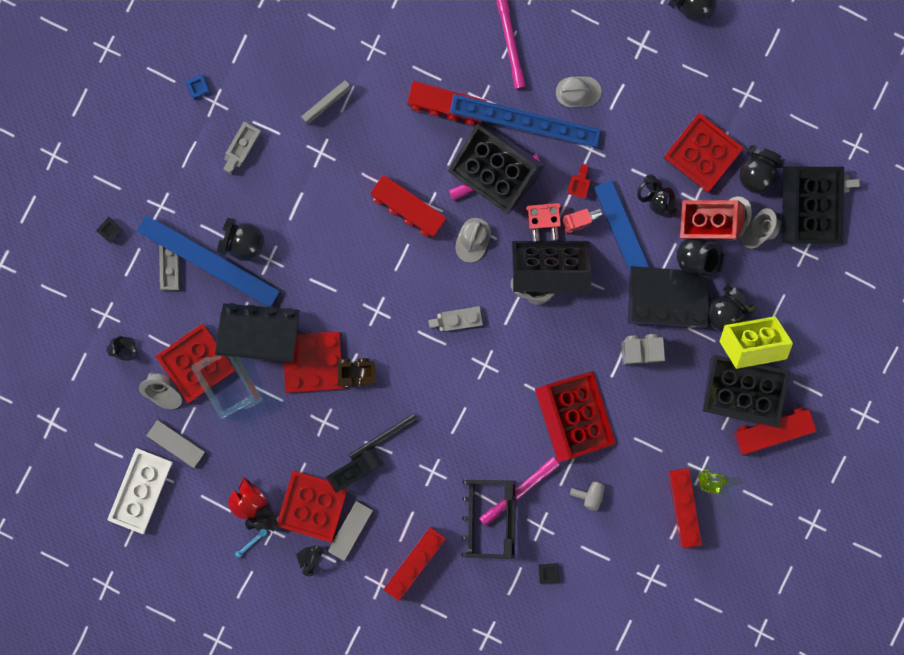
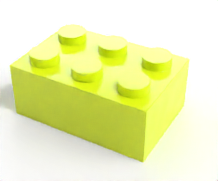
(756, 342)

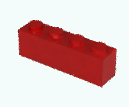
(436, 102)
(407, 206)
(763, 436)
(684, 508)
(414, 563)

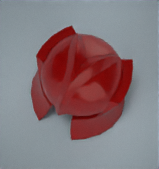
(248, 501)

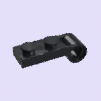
(354, 470)

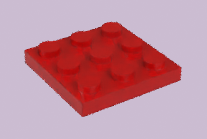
(703, 152)
(185, 352)
(314, 363)
(311, 507)

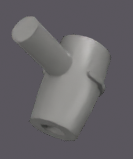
(593, 497)

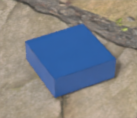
(197, 86)

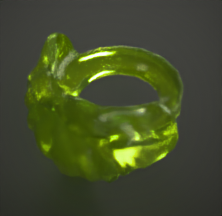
(708, 485)

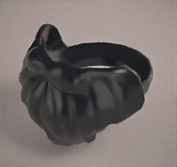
(652, 184)
(657, 204)
(118, 344)
(262, 519)
(307, 559)

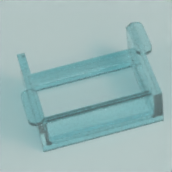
(246, 403)

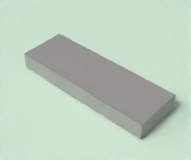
(326, 102)
(169, 270)
(175, 444)
(350, 530)

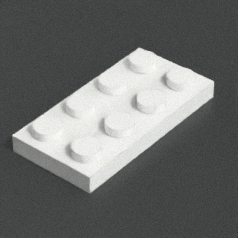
(140, 491)

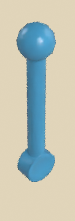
(238, 554)

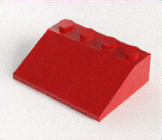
(575, 416)

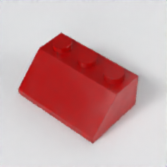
(711, 219)

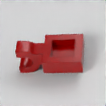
(579, 185)

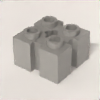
(642, 350)

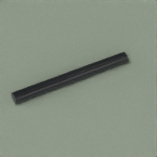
(382, 437)

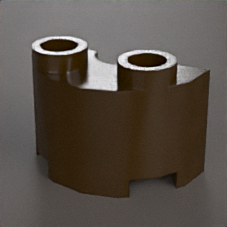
(356, 373)

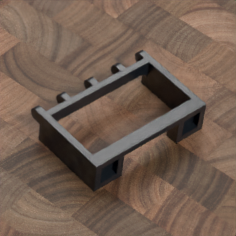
(509, 542)

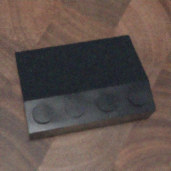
(495, 167)
(812, 205)
(551, 266)
(667, 298)
(257, 332)
(746, 392)

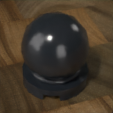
(695, 9)
(760, 171)
(242, 240)
(701, 257)
(728, 308)

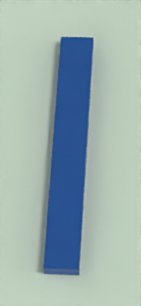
(525, 121)
(620, 226)
(208, 261)

